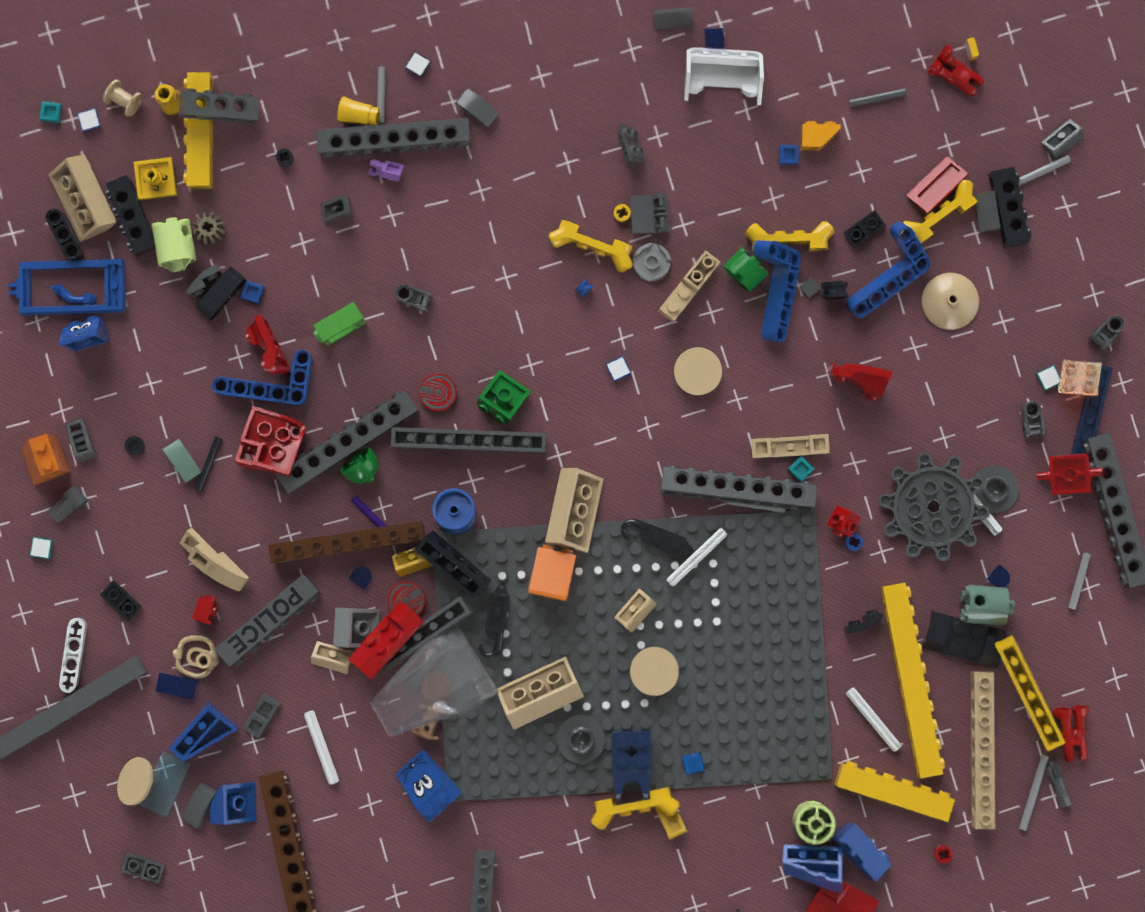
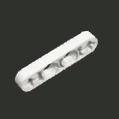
(75, 655)

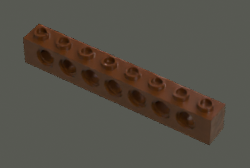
(346, 542)
(280, 840)

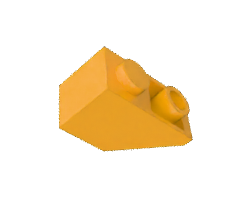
(816, 136)

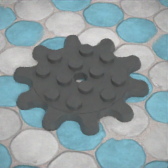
(934, 528)

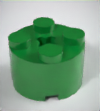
(745, 270)

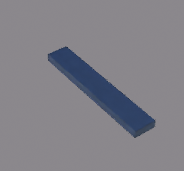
(1091, 412)

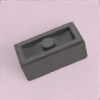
(672, 18)
(1063, 139)
(987, 212)

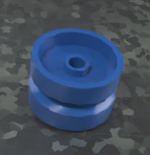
(450, 501)

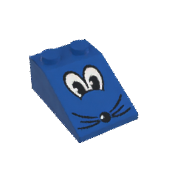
(84, 334)
(427, 785)

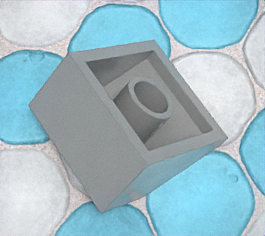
(354, 625)

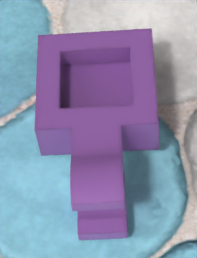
(388, 170)

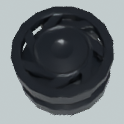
(834, 290)

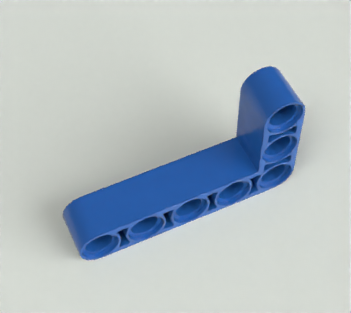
(893, 274)
(782, 287)
(269, 389)

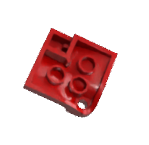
(261, 335)
(868, 379)
(270, 442)
(850, 900)

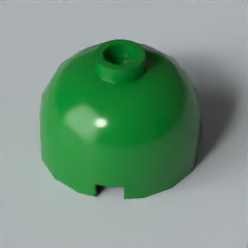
(361, 467)

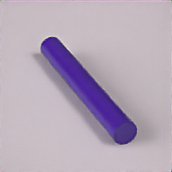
(367, 511)

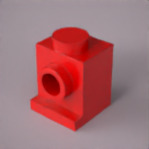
(205, 609)

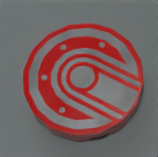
(438, 392)
(409, 594)

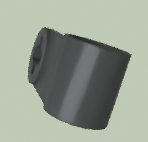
(414, 298)
(1105, 334)
(1032, 421)

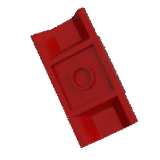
(385, 640)

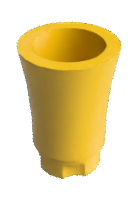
(171, 104)
(357, 112)

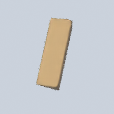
(635, 610)
(331, 657)

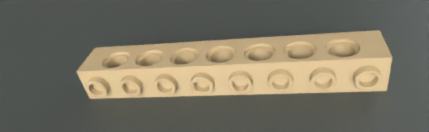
(982, 750)

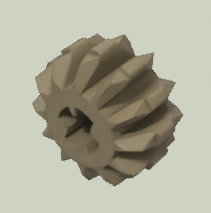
(214, 233)

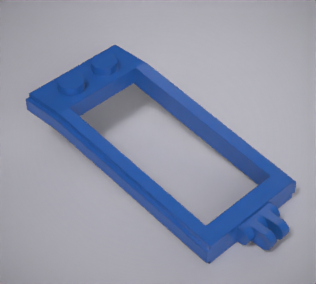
(114, 287)

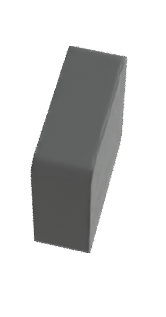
(809, 287)

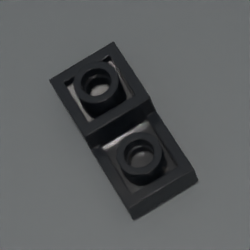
(864, 228)
(121, 600)
(868, 620)

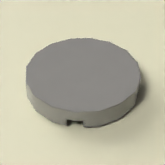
(651, 262)

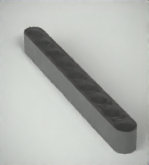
(71, 706)

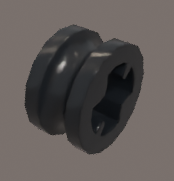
(285, 163)

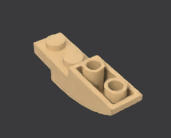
(689, 286)
(214, 565)

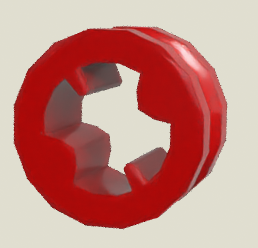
(943, 859)

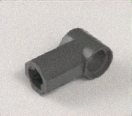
(72, 501)

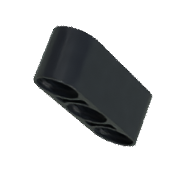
(58, 228)
(220, 293)

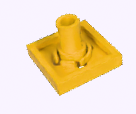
(146, 171)

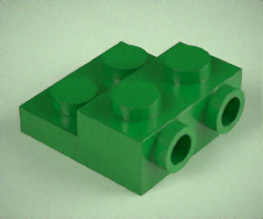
(502, 397)

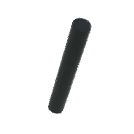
(208, 464)

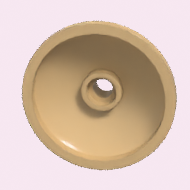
(938, 306)

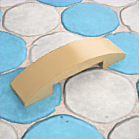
(790, 446)

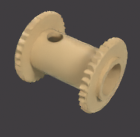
(123, 98)

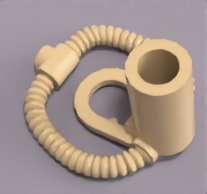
(206, 659)

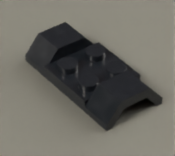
(963, 640)

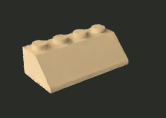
(82, 197)
(574, 509)
(539, 693)

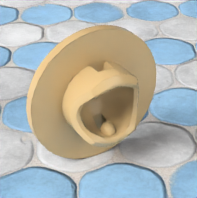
(698, 371)
(654, 671)
(135, 781)

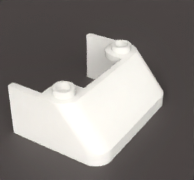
(724, 69)

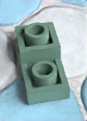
(181, 460)

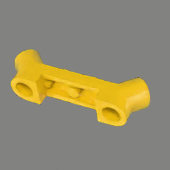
(962, 201)
(816, 240)
(618, 251)
(607, 808)

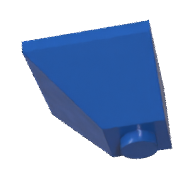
(233, 804)

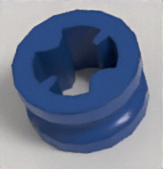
(584, 288)
(851, 547)

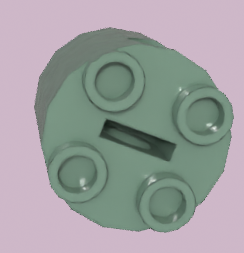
(991, 608)

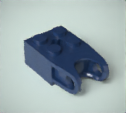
(635, 767)

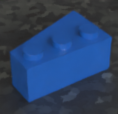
(204, 730)
(861, 851)
(815, 865)

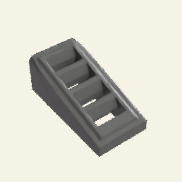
(77, 451)

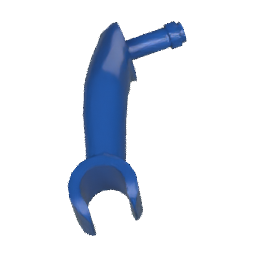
(62, 292)

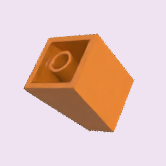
(44, 458)
(552, 572)

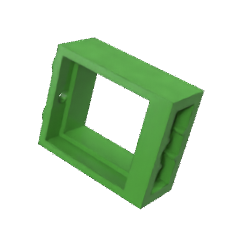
(339, 324)

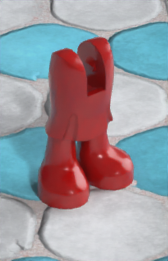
(959, 75)
(1076, 735)

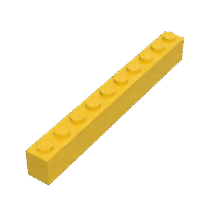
(912, 681)

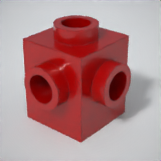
(843, 521)

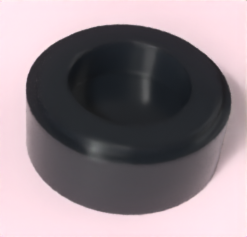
(134, 445)

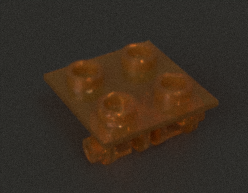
(1080, 378)

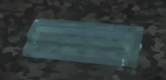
(167, 781)

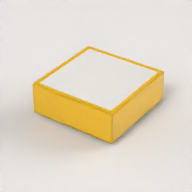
(971, 49)

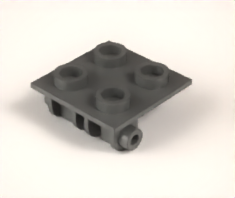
(630, 137)
(649, 213)

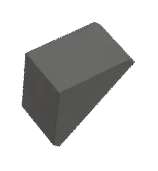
(336, 209)

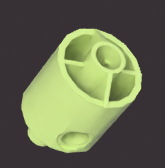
(174, 244)
(813, 822)

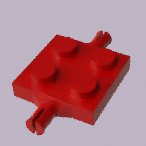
(1070, 474)

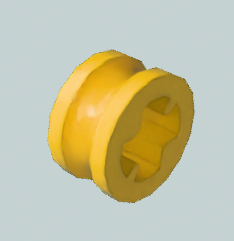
(619, 208)

